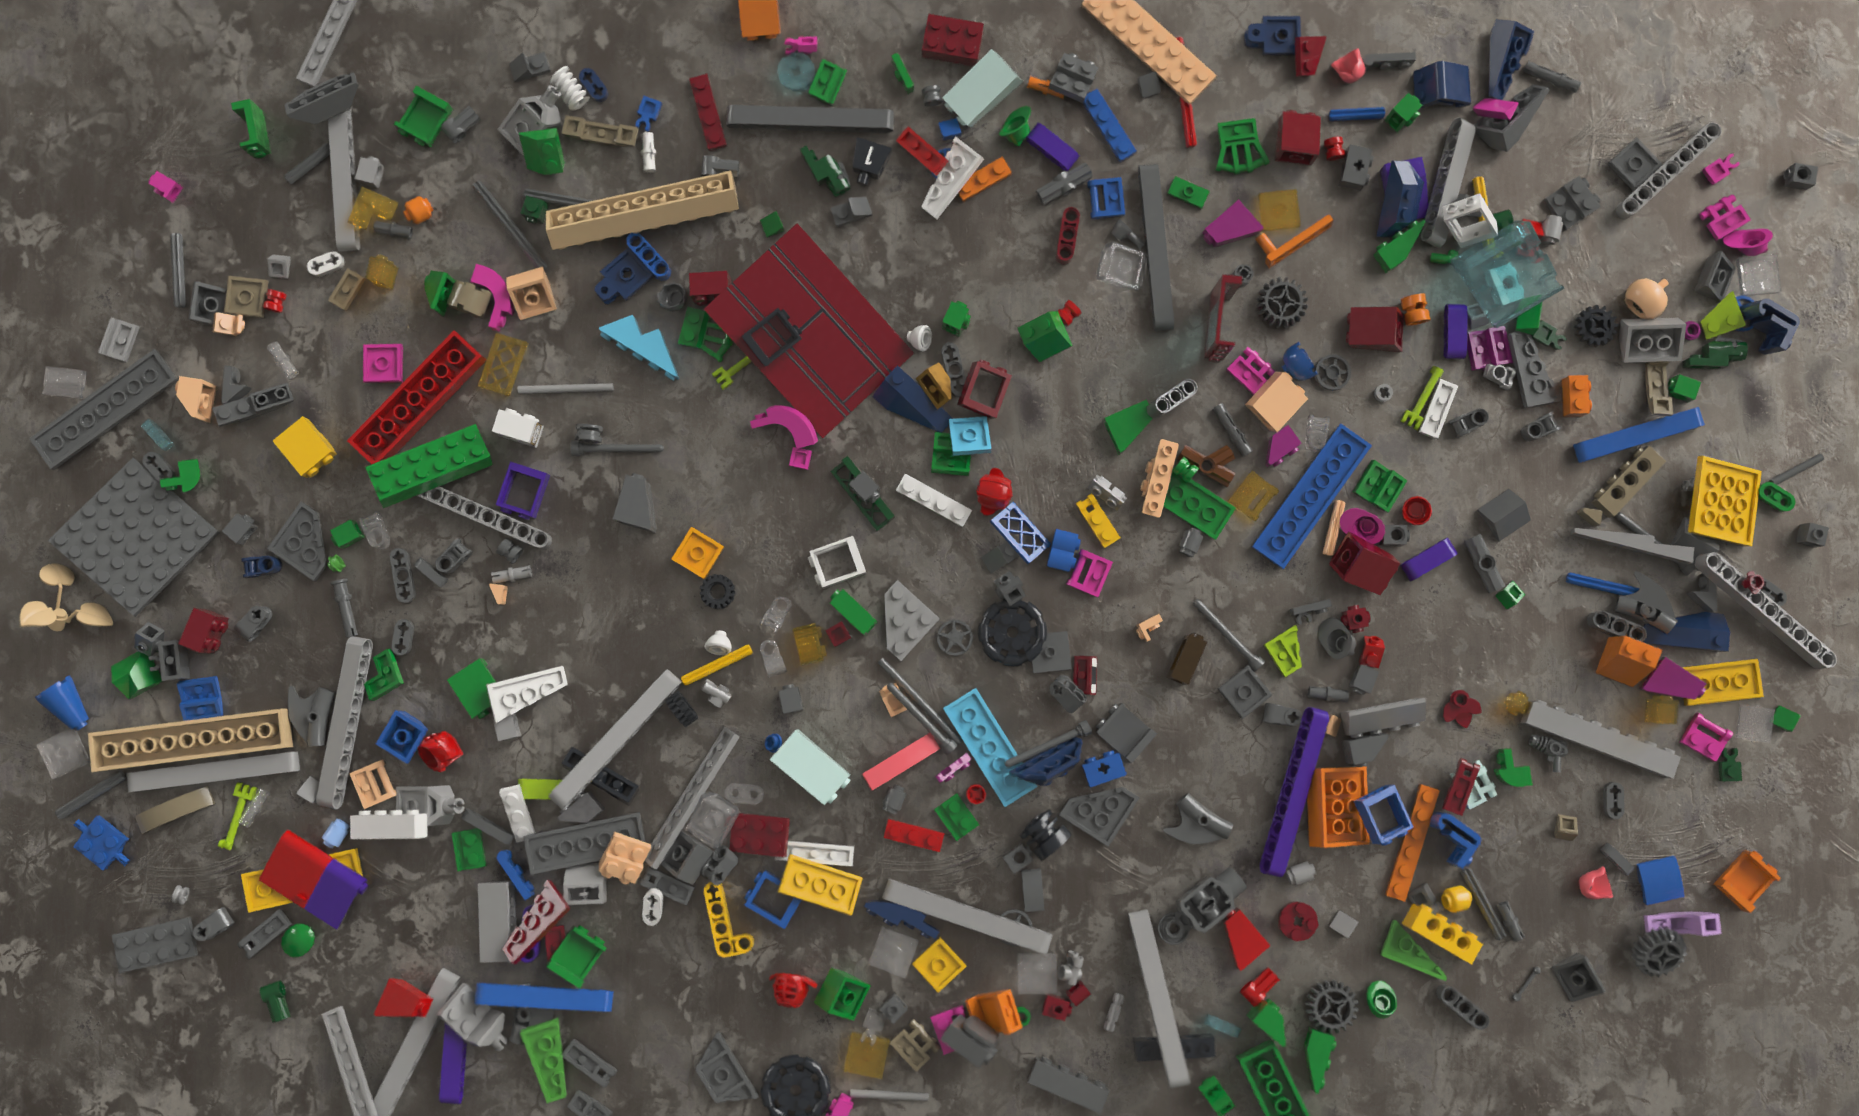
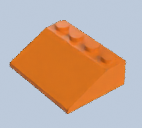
(1331, 807)

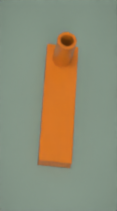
(1276, 255)

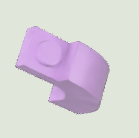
(1685, 922)

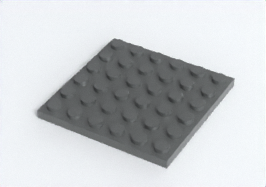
(133, 537)

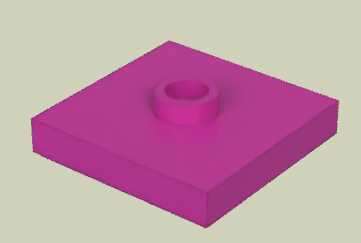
(382, 363)

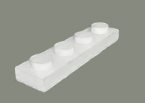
(933, 500)
(821, 853)

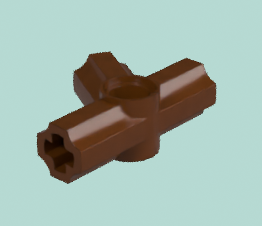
(1216, 460)

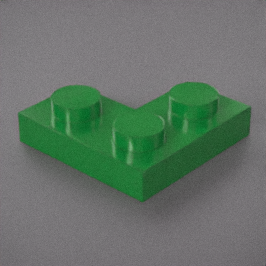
(387, 678)

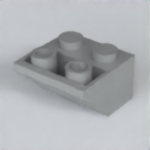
(584, 885)

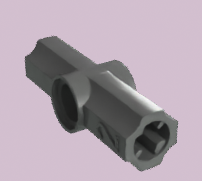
(1064, 183)
(1490, 575)

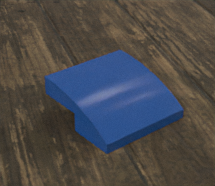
(200, 698)
(1660, 880)

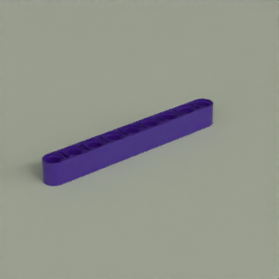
(1294, 792)

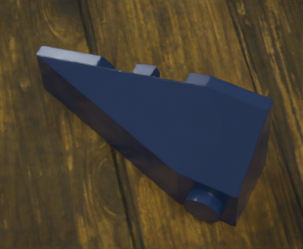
(1507, 46)
(906, 398)
(1695, 631)

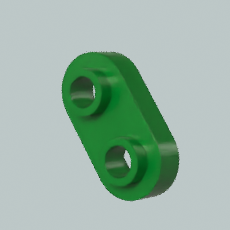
(1775, 495)

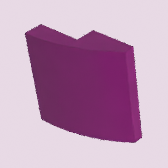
(1488, 347)

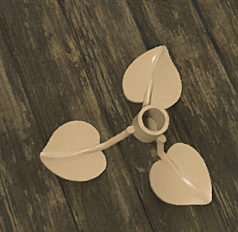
(37, 613)

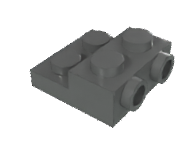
(1073, 77)
(1573, 202)

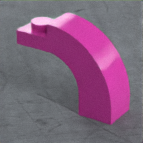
(490, 280)
(792, 419)

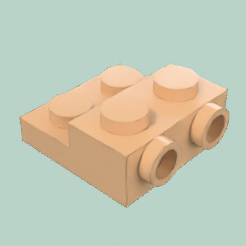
(624, 858)

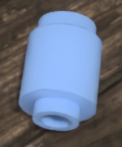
(335, 833)

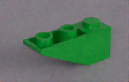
(1396, 251)
(1317, 1052)

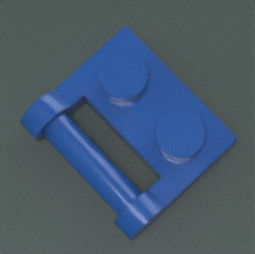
(1112, 198)

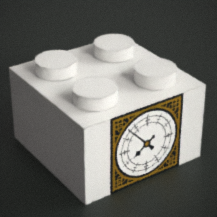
(518, 428)

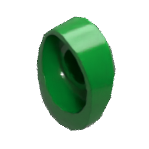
(298, 940)
(1381, 999)

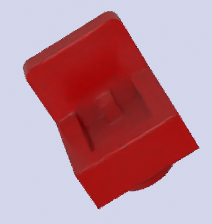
(1372, 651)

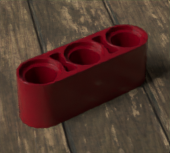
(1070, 227)

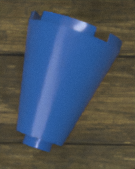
(65, 703)

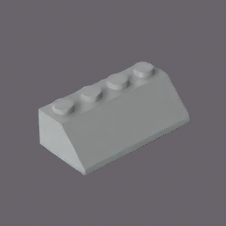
(1384, 716)

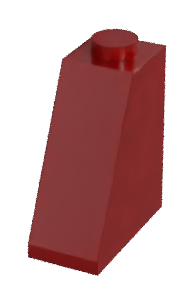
(1243, 938)
(402, 1000)

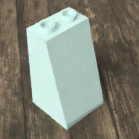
(981, 89)
(811, 767)

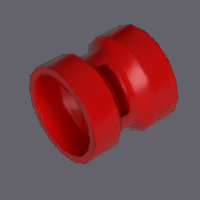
(1334, 148)
(274, 301)
(1069, 312)
(976, 794)

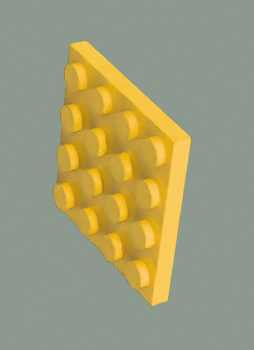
(1724, 501)

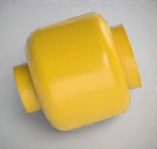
(1456, 899)

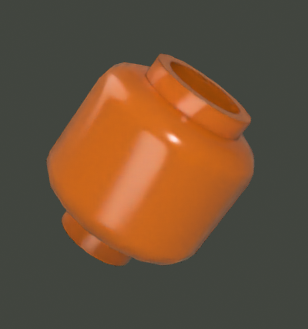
(417, 210)

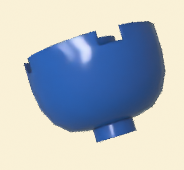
(1298, 363)

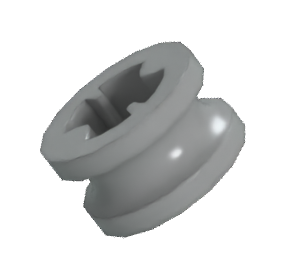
(1377, 393)
(180, 895)

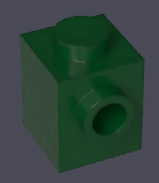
(534, 210)

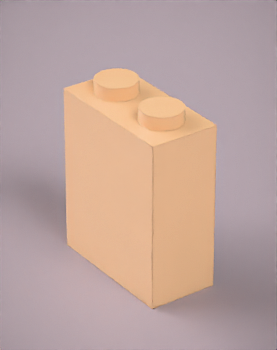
(1277, 401)

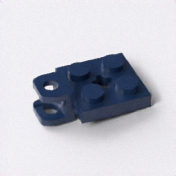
(1266, 34)
(614, 281)

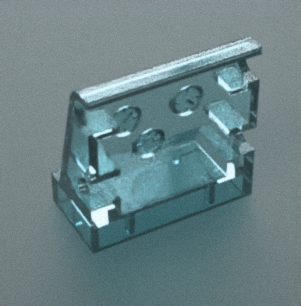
(1508, 273)

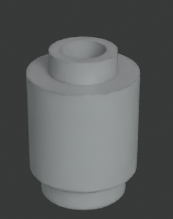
(1552, 229)
(1301, 873)

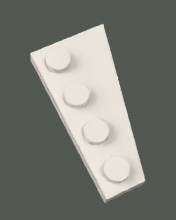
(950, 180)
(518, 692)

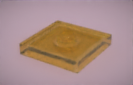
(1279, 210)
(866, 1059)

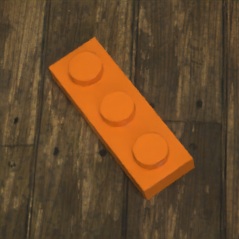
(985, 178)

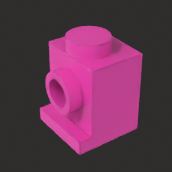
(165, 186)
(841, 1106)

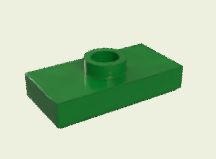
(901, 73)
(1188, 192)

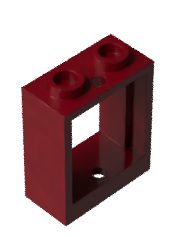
(977, 407)

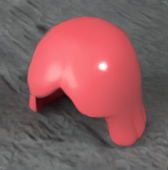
(1350, 67)
(1598, 881)

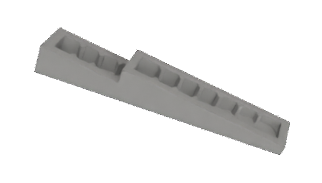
(1638, 543)

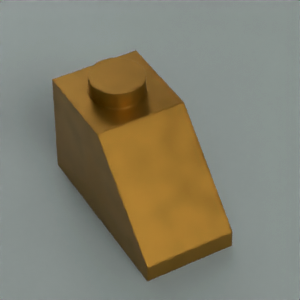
(936, 385)

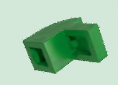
(188, 479)
(1508, 773)
(1216, 1096)

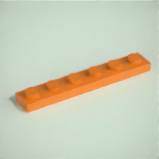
(1412, 843)

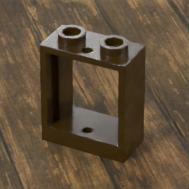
(1187, 658)

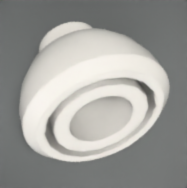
(920, 337)
(718, 644)

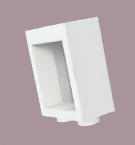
(1466, 235)
(819, 577)

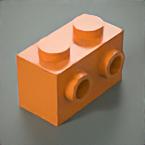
(1576, 396)

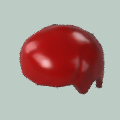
(1416, 510)

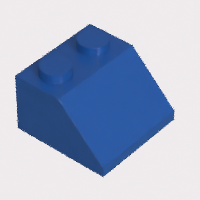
(402, 735)

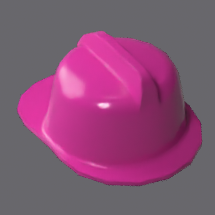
(1749, 241)
(1362, 525)

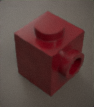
(1056, 1007)

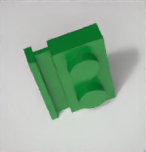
(827, 82)
(956, 817)
(469, 849)

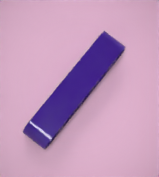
(452, 1068)

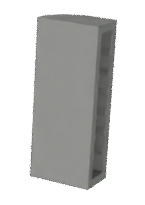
(496, 918)

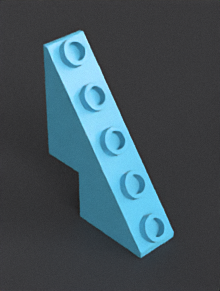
(647, 346)

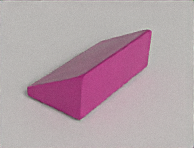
(1495, 108)

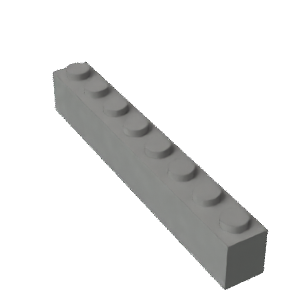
(1602, 740)

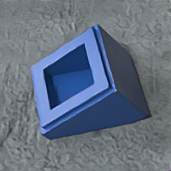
(950, 129)

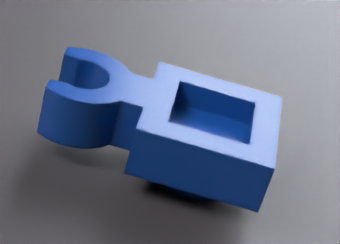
(648, 111)

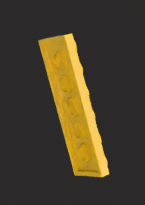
(261, 896)

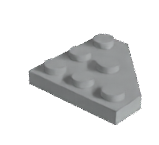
(906, 620)

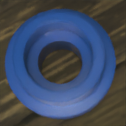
(773, 742)

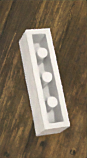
(388, 826)

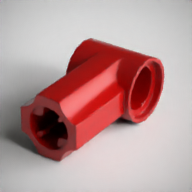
(1256, 989)

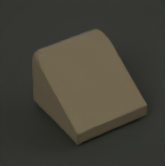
(1592, 516)
(1566, 827)

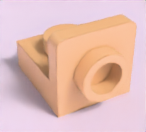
(228, 324)
(1151, 624)
(892, 704)

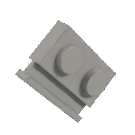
(118, 339)

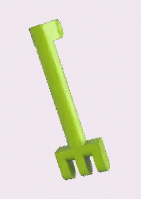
(730, 372)
(1414, 415)
(243, 797)

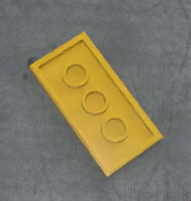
(1727, 681)
(820, 885)

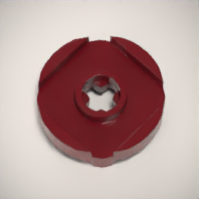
(1309, 921)

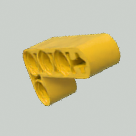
(733, 941)

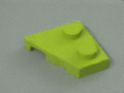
(1723, 318)
(1285, 651)

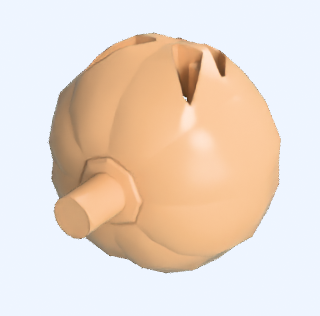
(1648, 296)

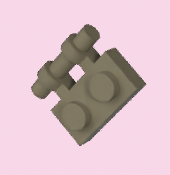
(910, 1049)

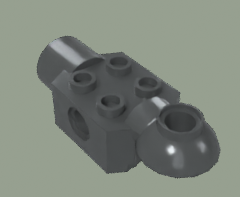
(1202, 906)

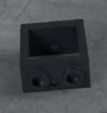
(794, 330)

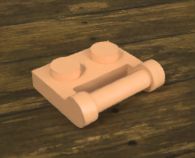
(367, 786)

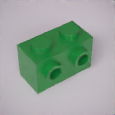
(1404, 113)
(956, 318)

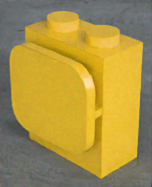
(305, 447)

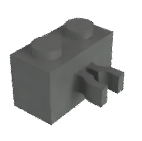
(173, 661)

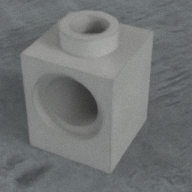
(369, 172)
(507, 728)

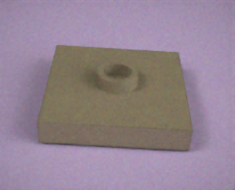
(245, 296)

